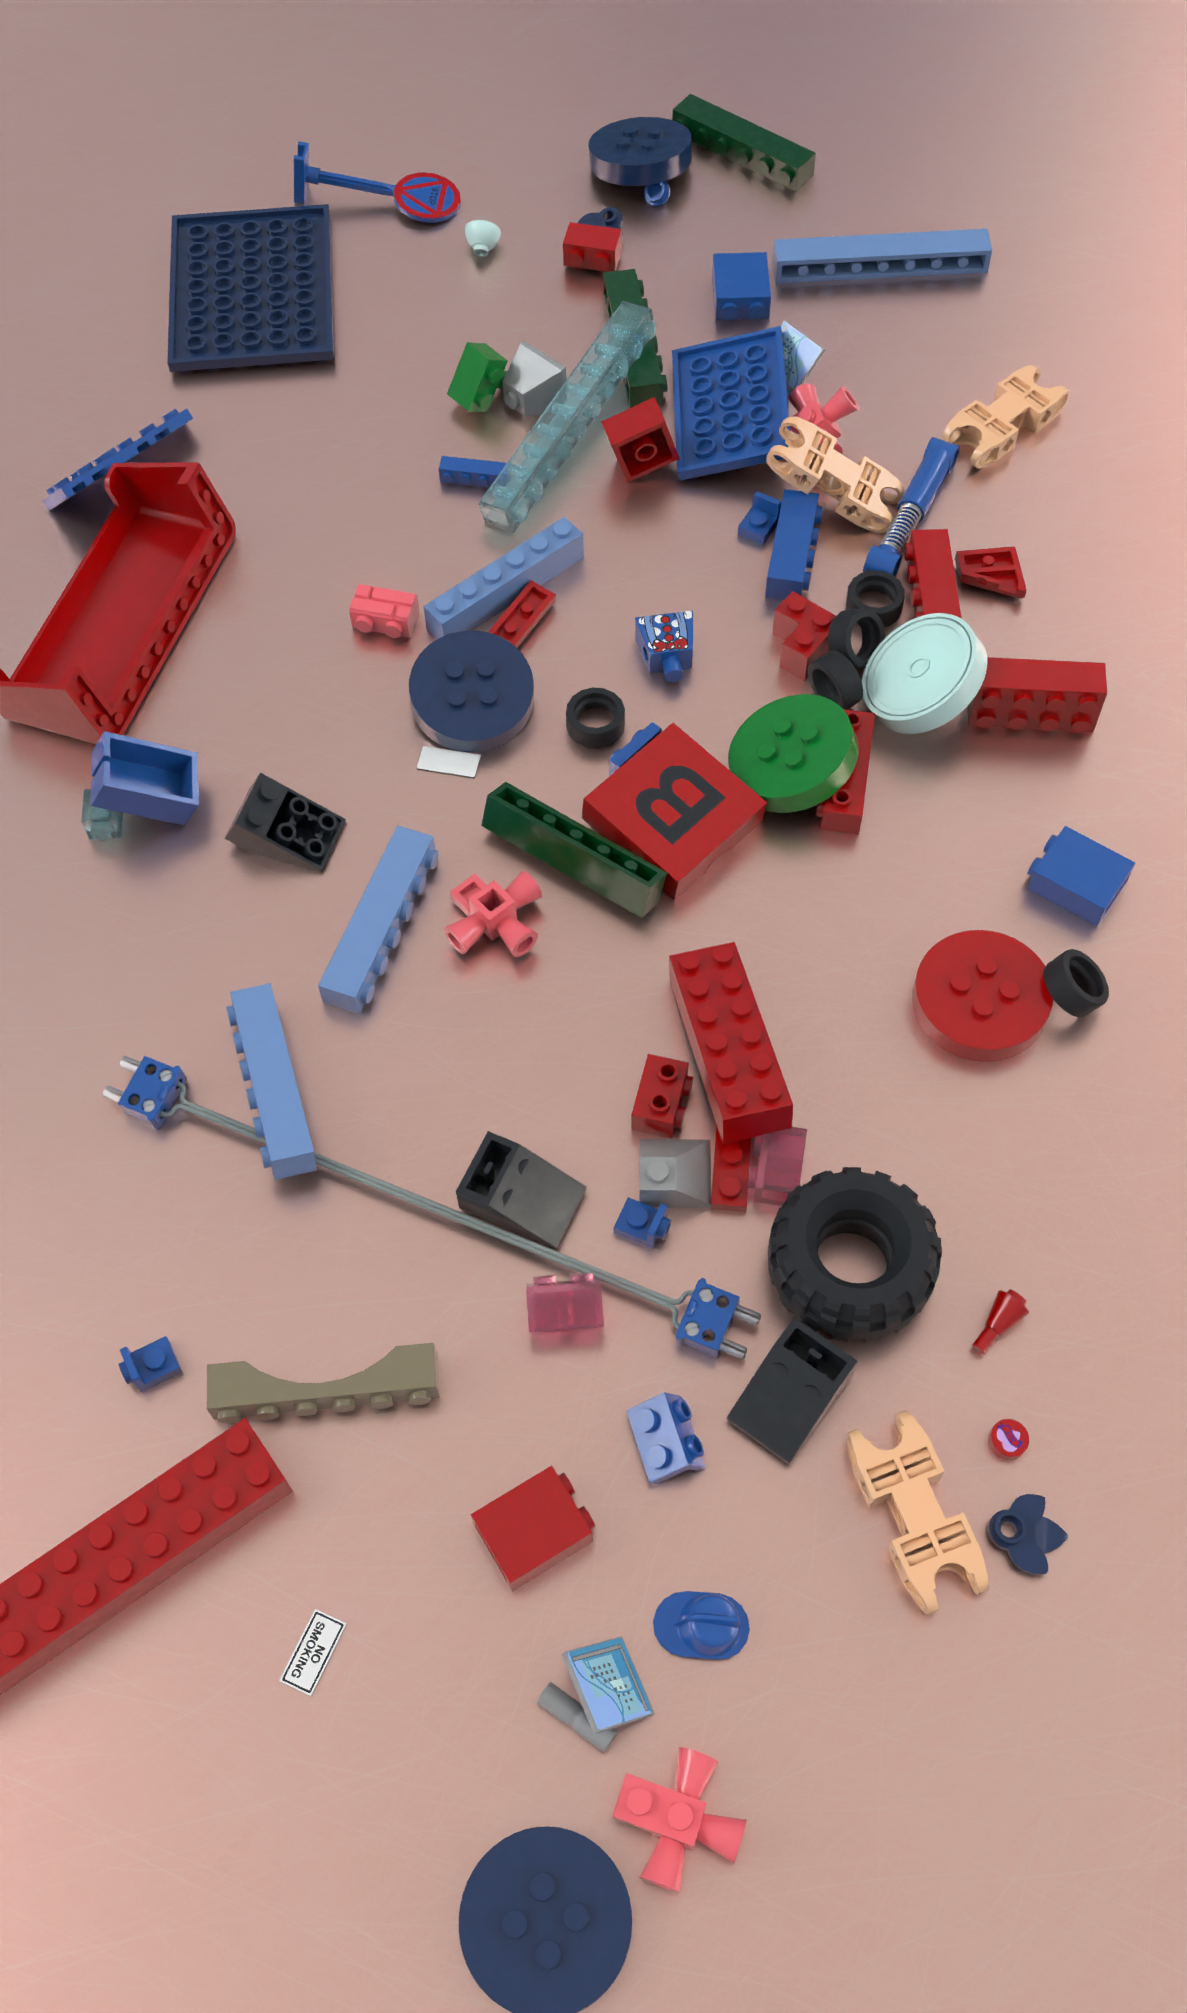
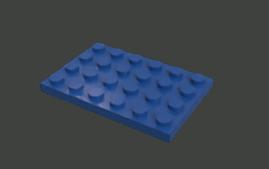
(729, 402)

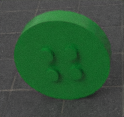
(795, 752)

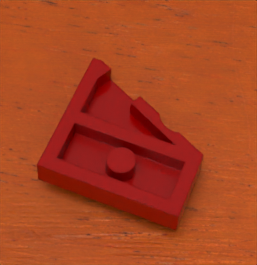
(992, 569)

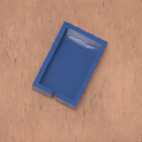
(144, 778)

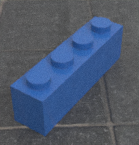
(792, 544)

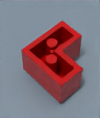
(804, 631)

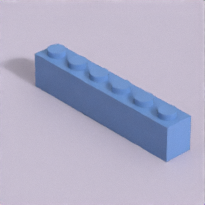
(501, 581)
(378, 920)
(272, 1081)

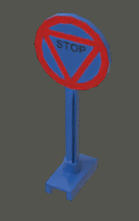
(417, 195)

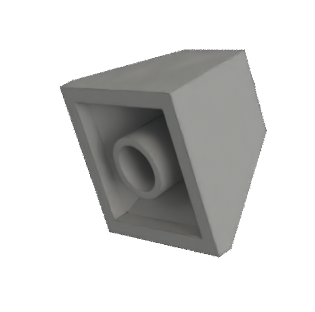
(532, 380)
(675, 1173)

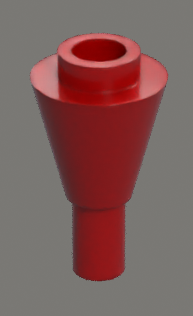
(1004, 1314)

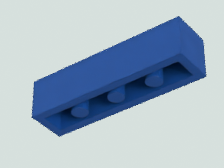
(469, 471)

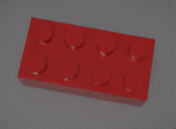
(1039, 695)

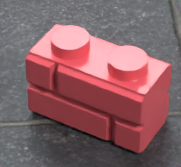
(384, 611)

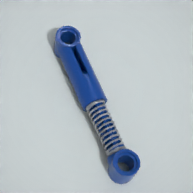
(936, 464)

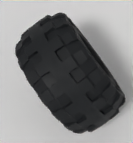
(861, 1206)

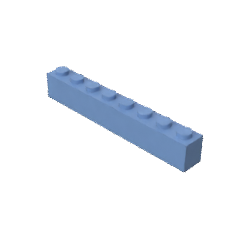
(881, 256)

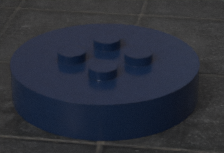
(640, 151)
(471, 691)
(545, 1922)

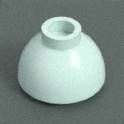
(482, 236)

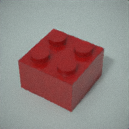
(640, 439)

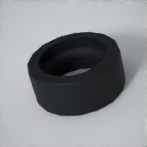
(877, 582)
(841, 630)
(836, 679)
(600, 699)
(1076, 983)

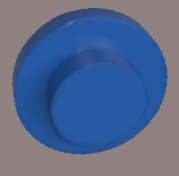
(657, 194)

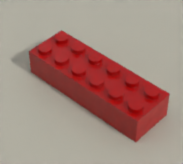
(730, 1043)

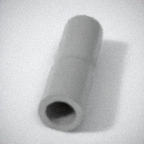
(572, 1713)

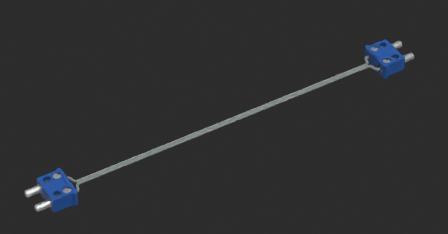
(158, 1085)

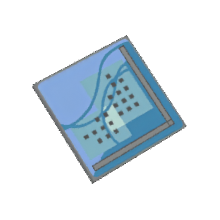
(800, 355)
(607, 1684)

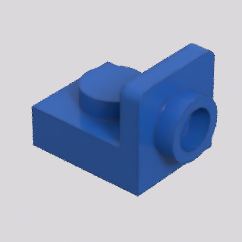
(761, 518)
(642, 1223)
(149, 1364)

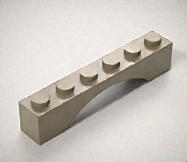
(244, 1391)

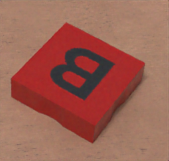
(674, 808)

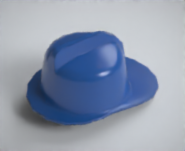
(701, 1625)

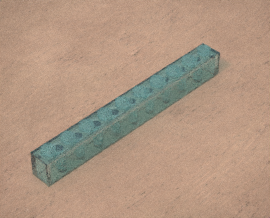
(567, 417)

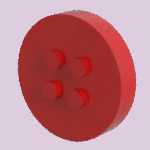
(981, 995)

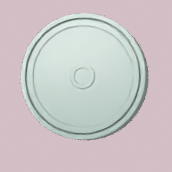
(924, 673)

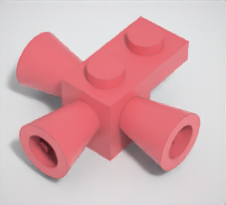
(806, 403)
(494, 913)
(677, 1818)

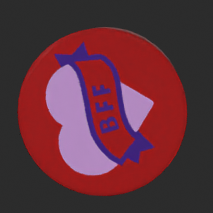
(1008, 1439)

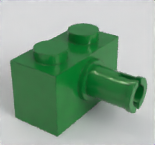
(477, 377)

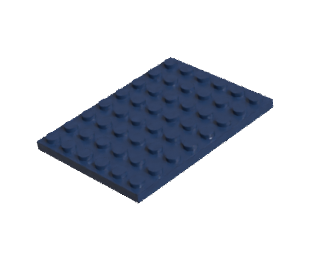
(250, 288)

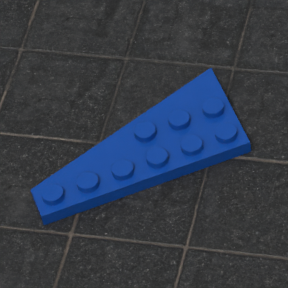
(127, 449)

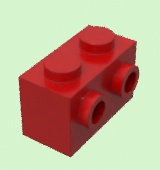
(592, 247)
(660, 1096)

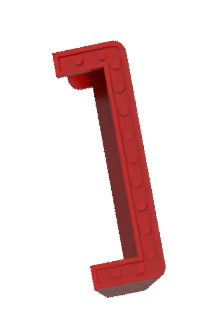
(122, 603)

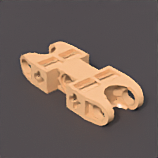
(995, 427)
(835, 474)
(928, 1538)

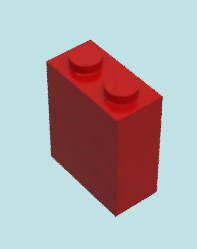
(533, 1527)

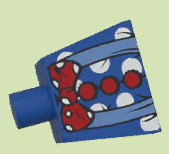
(666, 643)

